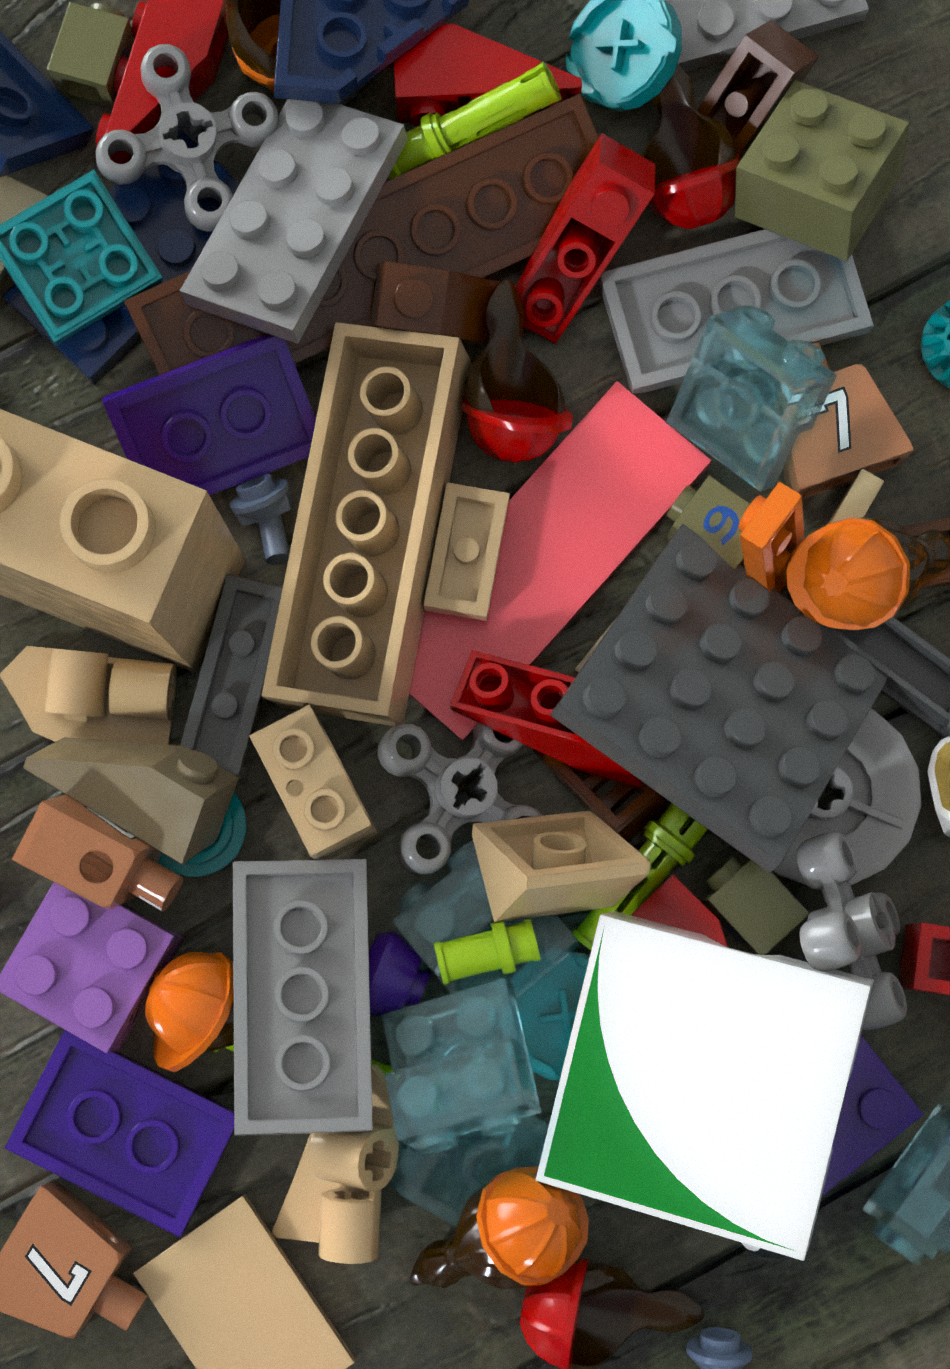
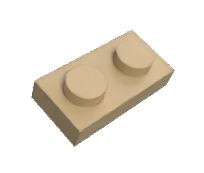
(466, 551)

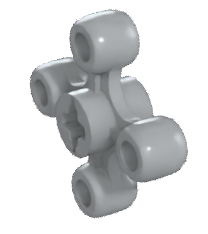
(180, 112)
(439, 776)
(850, 927)

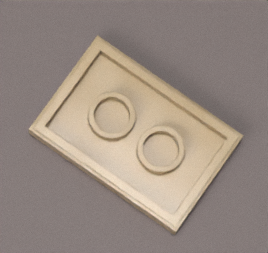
(240, 1298)

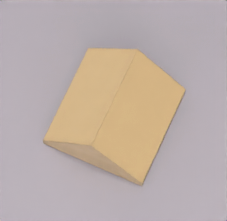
(554, 865)

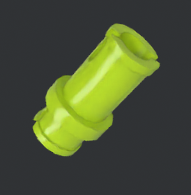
(487, 951)

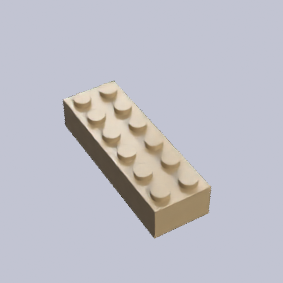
(367, 524)

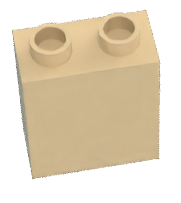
(110, 543)

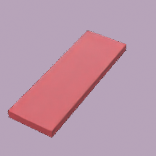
(562, 542)

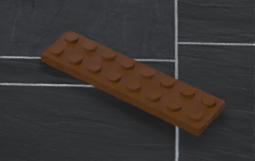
(452, 214)

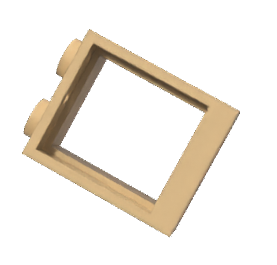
(314, 785)

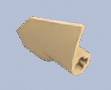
(92, 695)
(341, 1185)

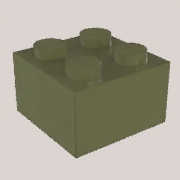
(820, 169)

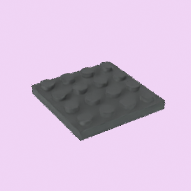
(722, 698)

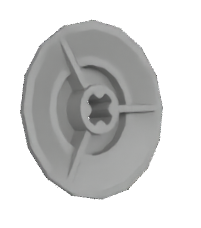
(874, 803)

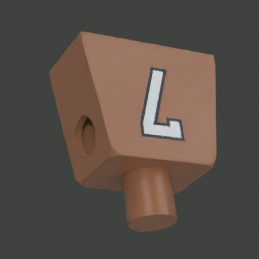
(848, 435)
(94, 856)
(65, 1267)

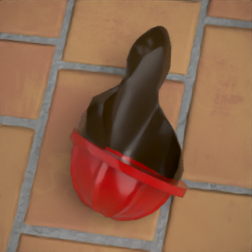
(691, 159)
(510, 394)
(593, 1311)

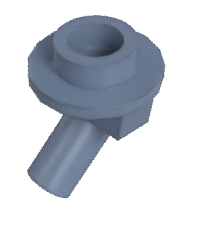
(264, 502)
(719, 1349)

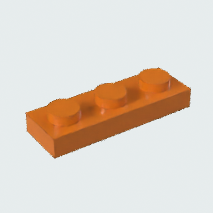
(770, 534)

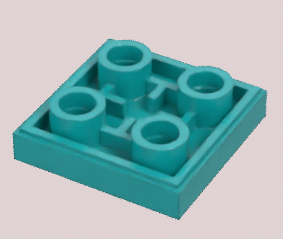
(75, 257)

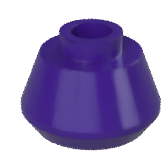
(394, 974)

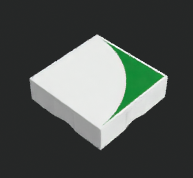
(704, 1083)

